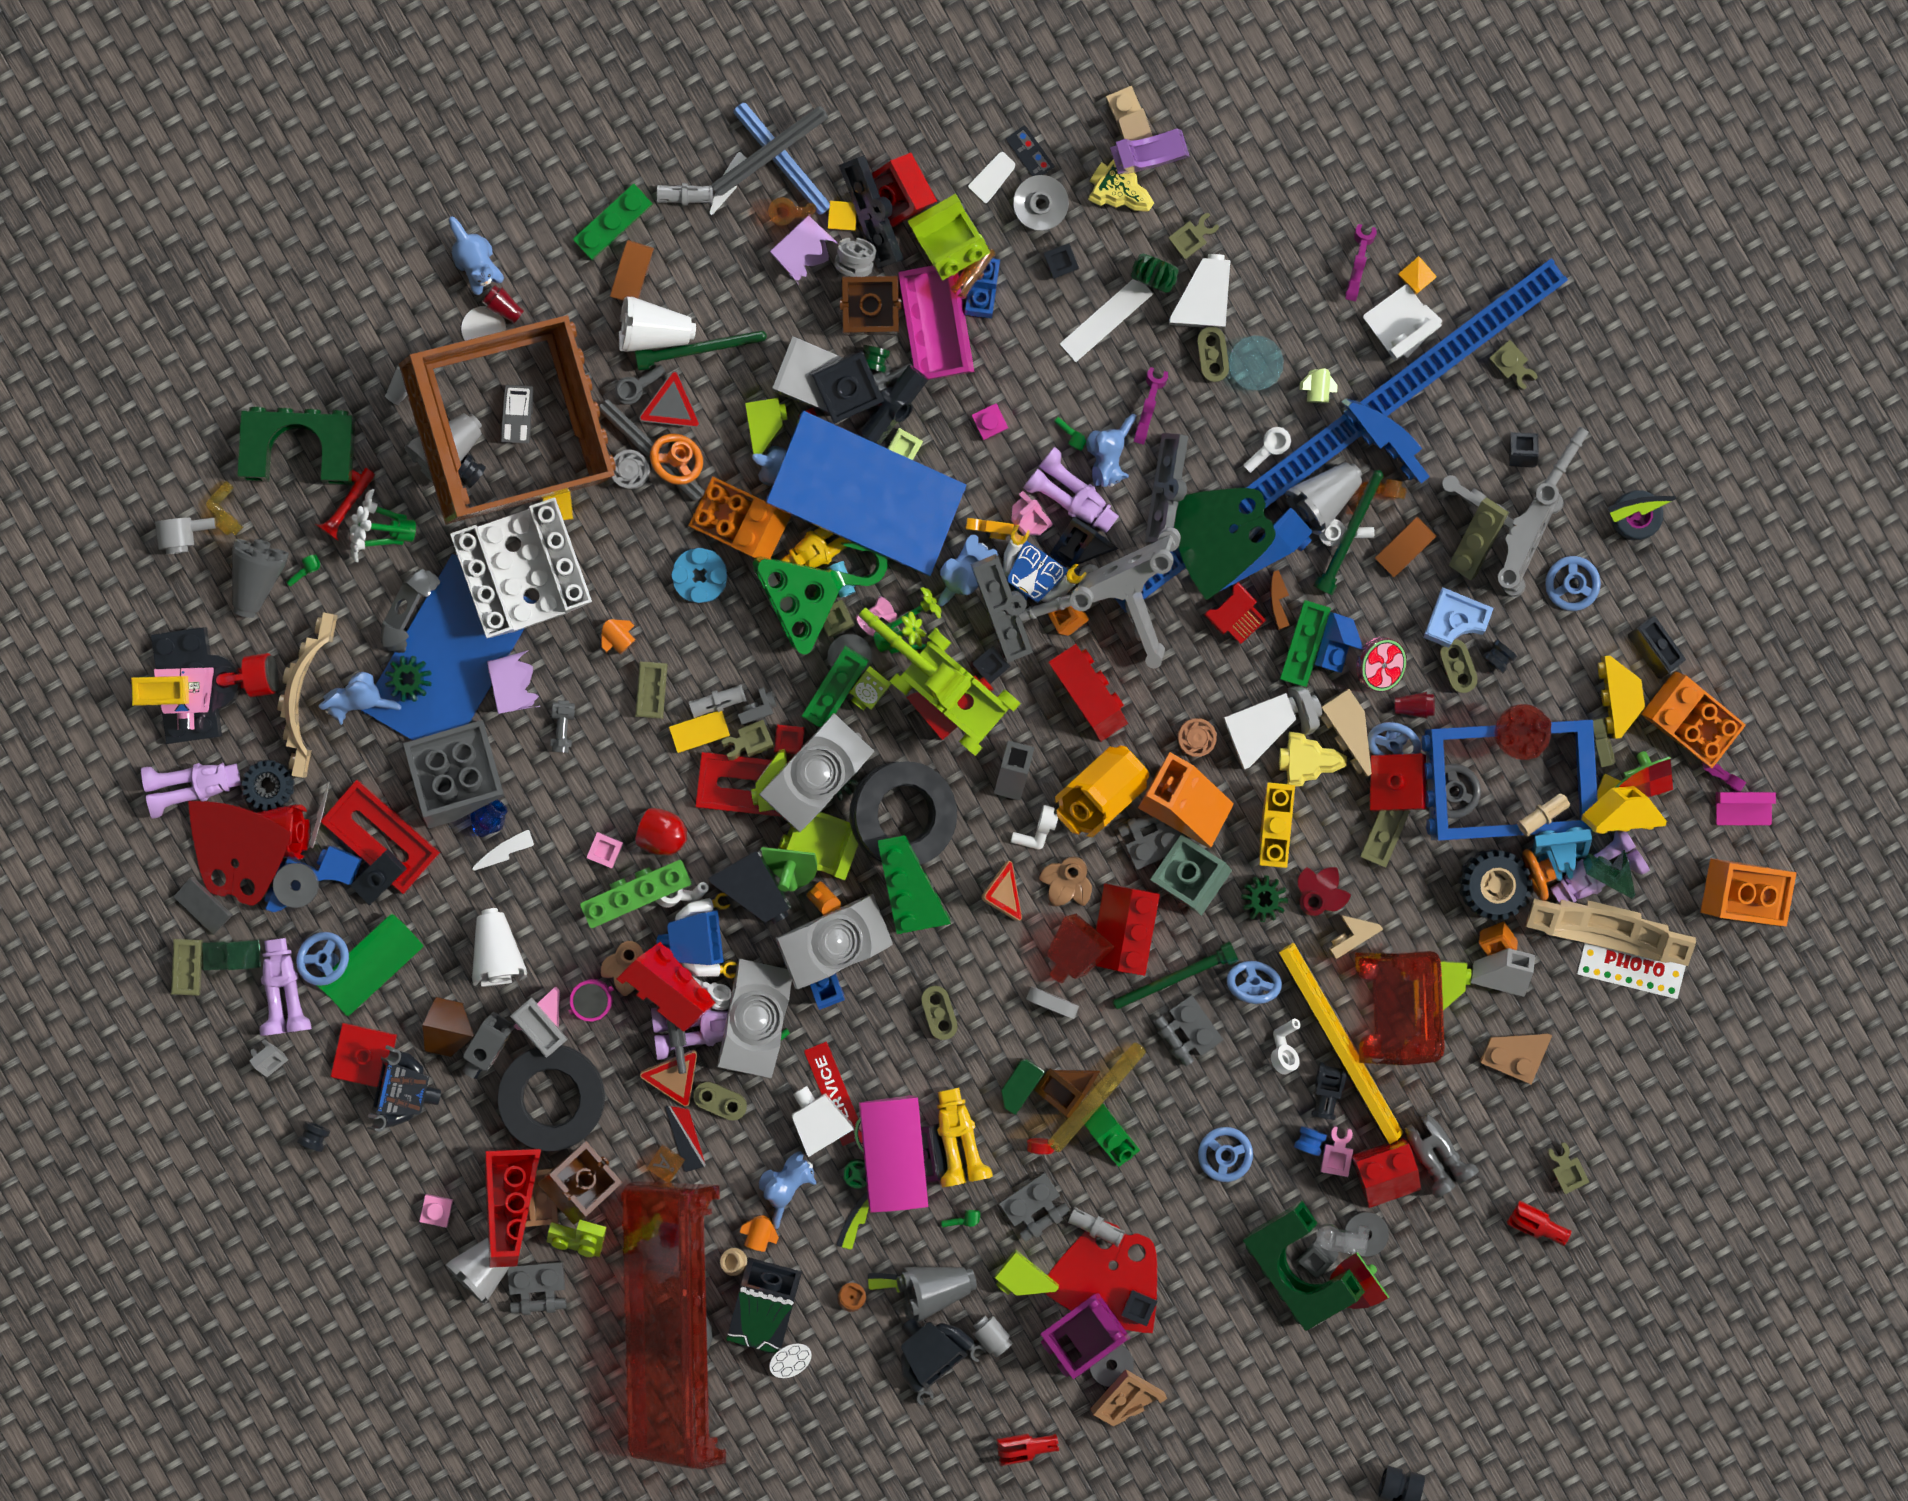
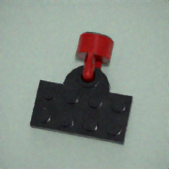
(192, 650)

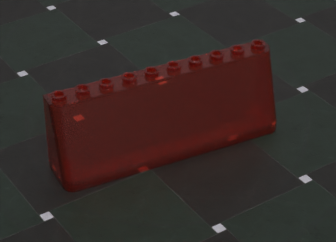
(667, 1323)

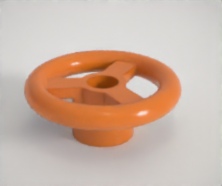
(684, 449)
(1539, 873)

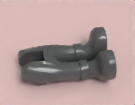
(1442, 1143)

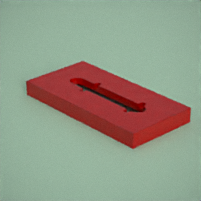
(715, 797)
(341, 823)

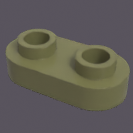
(1213, 354)
(1460, 665)
(939, 1012)
(719, 1103)

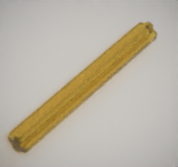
(1096, 1097)

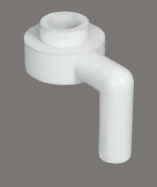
(1047, 821)
(684, 895)
(1285, 1057)

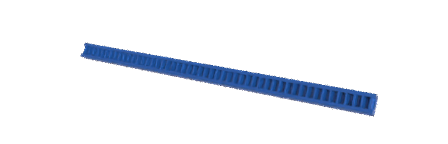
(1391, 396)

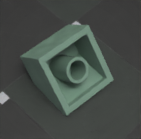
(1191, 874)

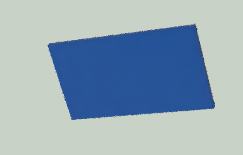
(866, 493)
(456, 652)

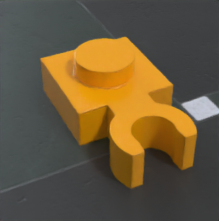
(997, 530)

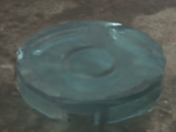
(1256, 363)

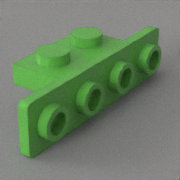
(634, 894)

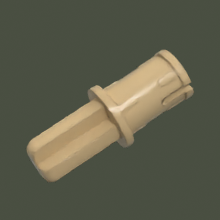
(1543, 814)

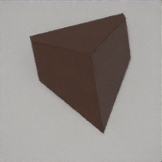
(446, 1027)
(1066, 1088)

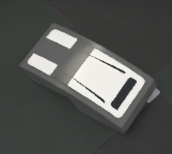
(517, 413)

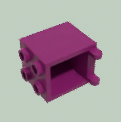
(1092, 1331)

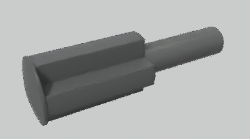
(677, 1040)

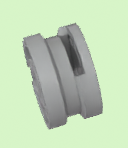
(855, 257)
(631, 469)

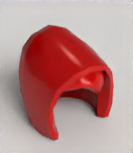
(661, 832)

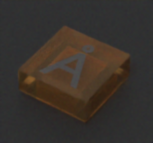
(665, 1164)

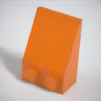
(1748, 892)

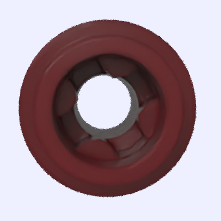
(501, 303)
(1416, 705)

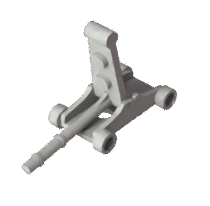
(1529, 527)
(1122, 580)

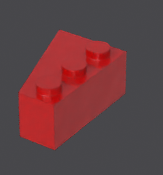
(1089, 691)
(669, 986)

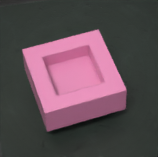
(604, 850)
(436, 1210)

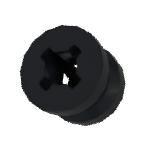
(470, 471)
(1499, 656)
(313, 1136)

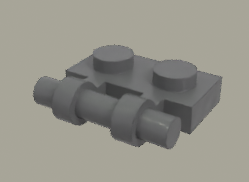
(1151, 847)
(1195, 1025)
(1030, 1199)
(537, 1278)

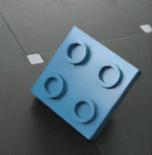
(1562, 849)

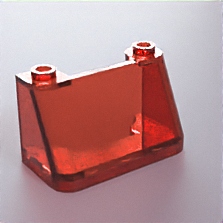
(1405, 1007)

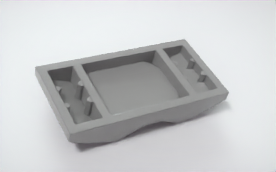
(816, 773)
(834, 941)
(755, 1019)

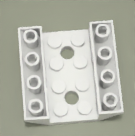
(502, 577)

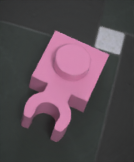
(1336, 1157)

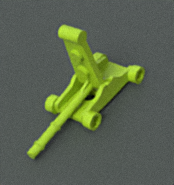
(944, 683)

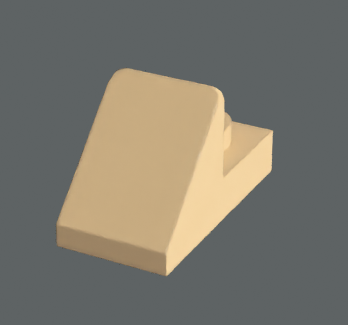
(1129, 115)
(1360, 932)

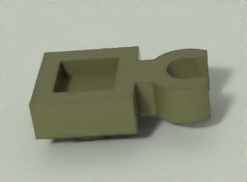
(1190, 238)
(1510, 361)
(838, 619)
(752, 739)
(1603, 747)
(1569, 1171)

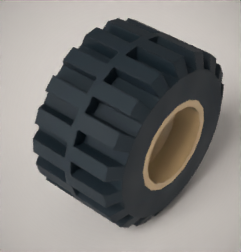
(1495, 884)

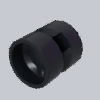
(1400, 1486)

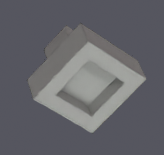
(268, 1059)

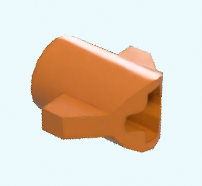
(616, 635)
(823, 898)
(759, 1233)

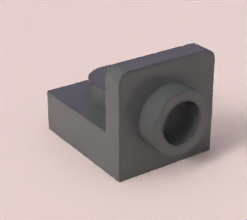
(755, 712)

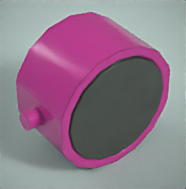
(591, 1000)

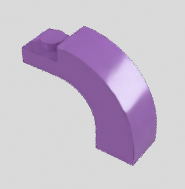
(1149, 152)

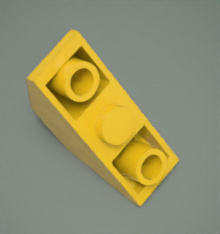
(1621, 695)
(1623, 810)
(1276, 825)

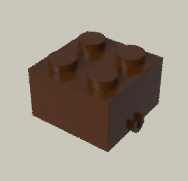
(870, 305)
(580, 1182)

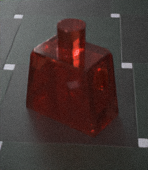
(1076, 949)

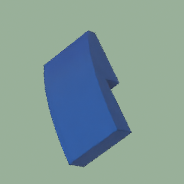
(982, 294)

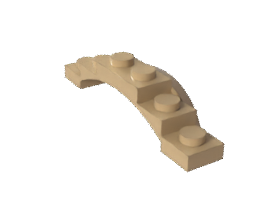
(289, 703)
(1611, 929)

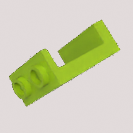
(948, 237)
(829, 840)

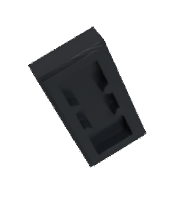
(378, 877)

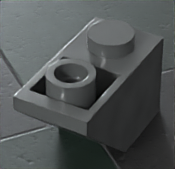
(1014, 770)

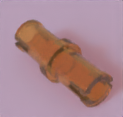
(971, 275)

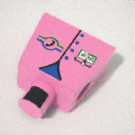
(199, 694)

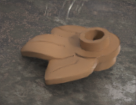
(1067, 886)
(617, 963)

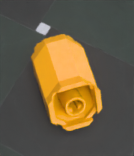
(1101, 791)

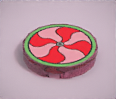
(1381, 664)

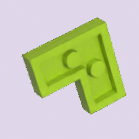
(586, 1239)

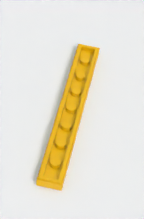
(1341, 1043)

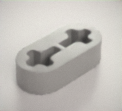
(1052, 1002)

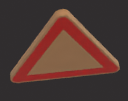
(1003, 892)
(669, 1081)

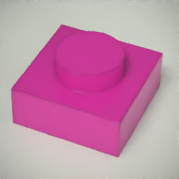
(990, 421)

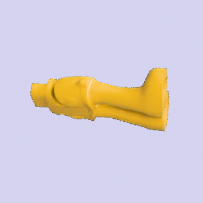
(813, 549)
(953, 1123)

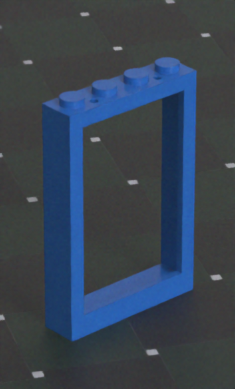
(1435, 775)

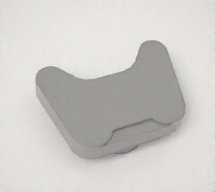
(1308, 709)

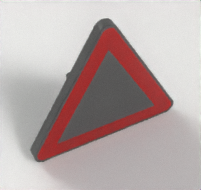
(671, 405)

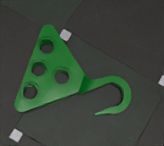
(813, 610)

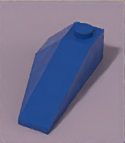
(1290, 535)

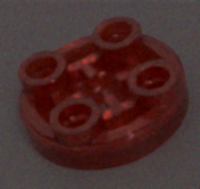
(1523, 731)

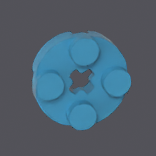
(699, 591)

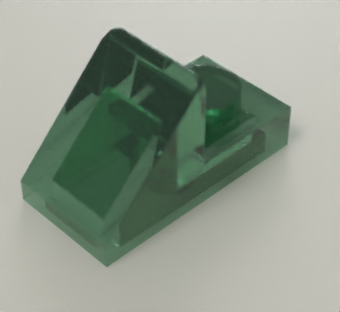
(1615, 876)
(231, 955)

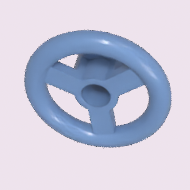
(1572, 562)
(1394, 740)
(326, 967)
(1254, 987)
(1221, 1175)

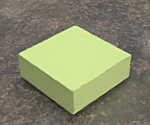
(905, 444)

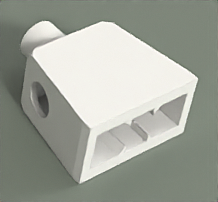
(818, 1121)

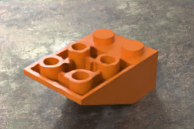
(739, 519)
(1693, 719)
(1186, 801)

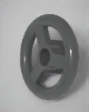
(1472, 800)

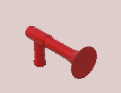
(361, 482)

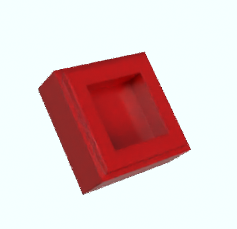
(789, 738)

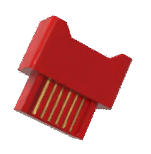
(1236, 615)

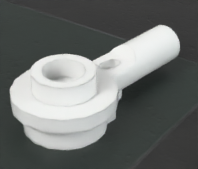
(1275, 441)
(1335, 531)
(719, 993)

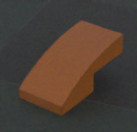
(632, 270)
(1405, 547)
(1278, 591)

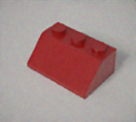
(1127, 923)

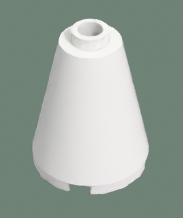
(652, 326)
(495, 951)

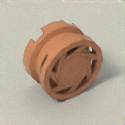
(1197, 737)

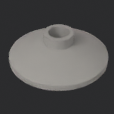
(1043, 188)

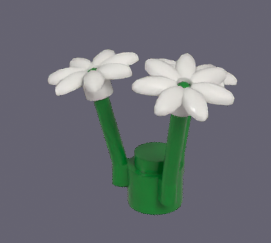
(401, 529)

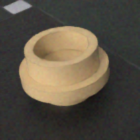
(733, 1261)

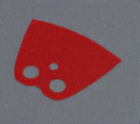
(230, 833)
(1086, 1272)

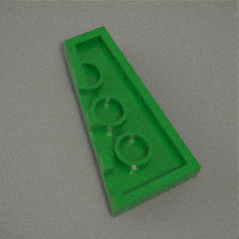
(909, 889)

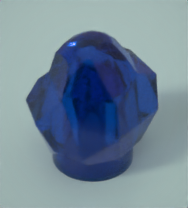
(488, 818)

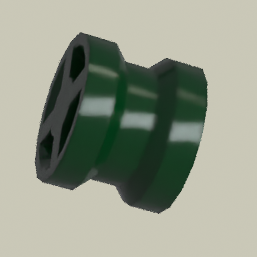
(876, 358)
(856, 1179)

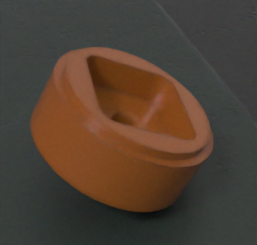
(851, 1297)

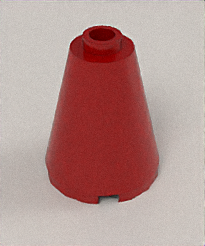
(292, 819)

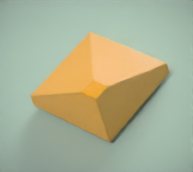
(1417, 275)

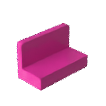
(1744, 808)

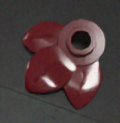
(1323, 887)

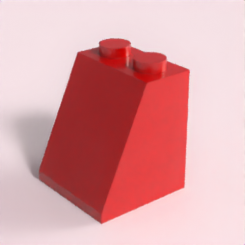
(935, 718)
(1387, 1172)

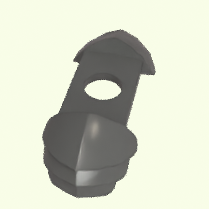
(392, 628)

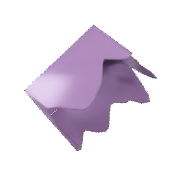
(802, 247)
(509, 683)

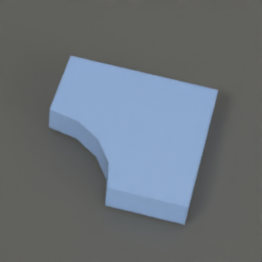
(1456, 616)

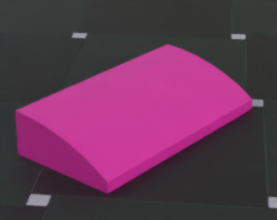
(935, 323)
(893, 1154)

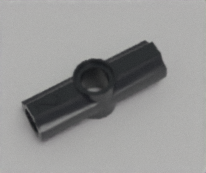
(895, 406)

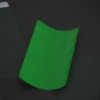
(373, 963)

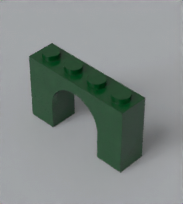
(262, 428)
(1307, 1301)

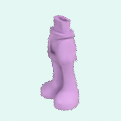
(1086, 503)
(205, 780)
(1584, 885)
(280, 972)
(711, 1031)

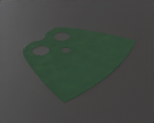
(1207, 546)

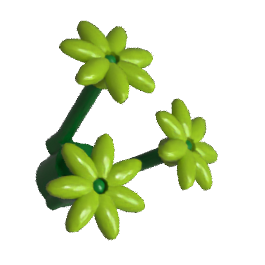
(911, 625)

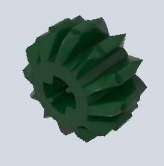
(1154, 273)
(408, 669)
(1273, 896)

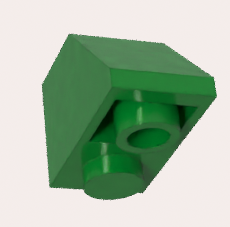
(1111, 1136)

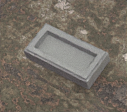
(539, 1027)

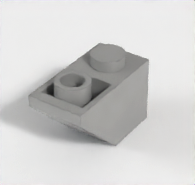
(1504, 971)

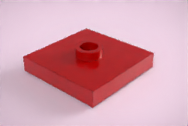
(1398, 782)
(360, 1054)

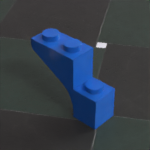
(334, 865)

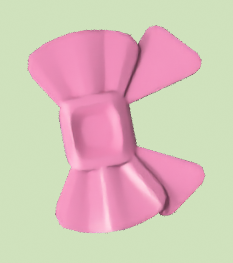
(881, 609)

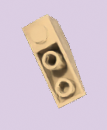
(1349, 722)

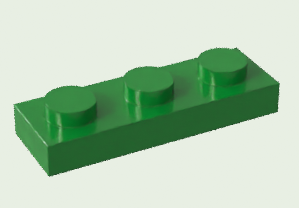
(613, 221)
(1305, 643)
(835, 686)

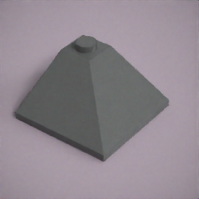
(453, 773)

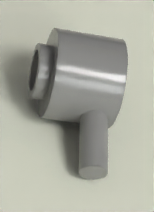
(177, 533)

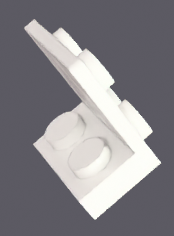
(1401, 322)

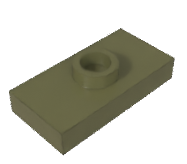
(651, 690)
(186, 967)

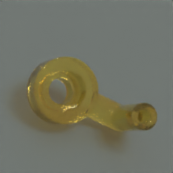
(226, 521)

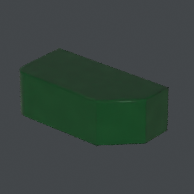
(1020, 1085)

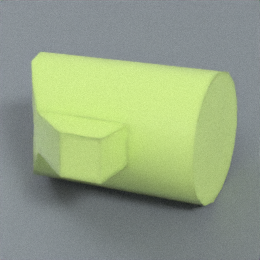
(1318, 385)

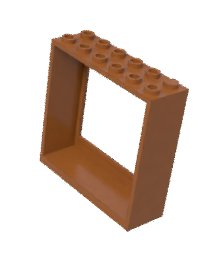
(437, 435)

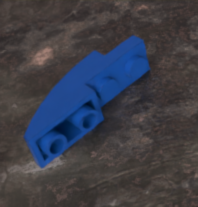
(1383, 430)

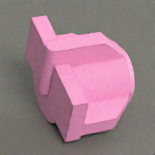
(1029, 516)

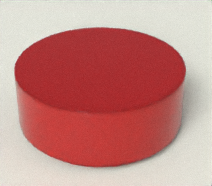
(1039, 1146)

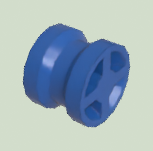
(1310, 1140)

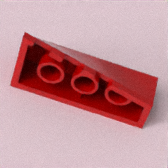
(508, 1196)

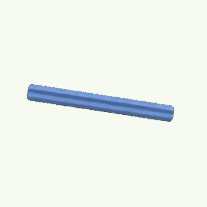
(783, 160)

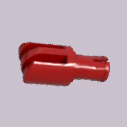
(1537, 1224)
(1024, 1448)

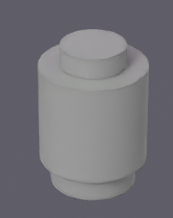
(992, 1335)

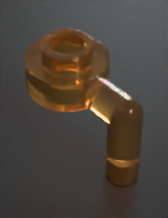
(792, 211)
(1390, 489)

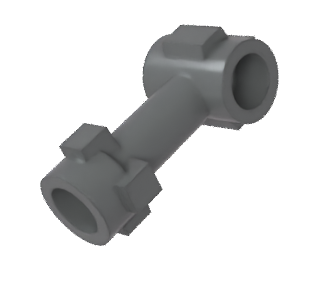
(562, 712)

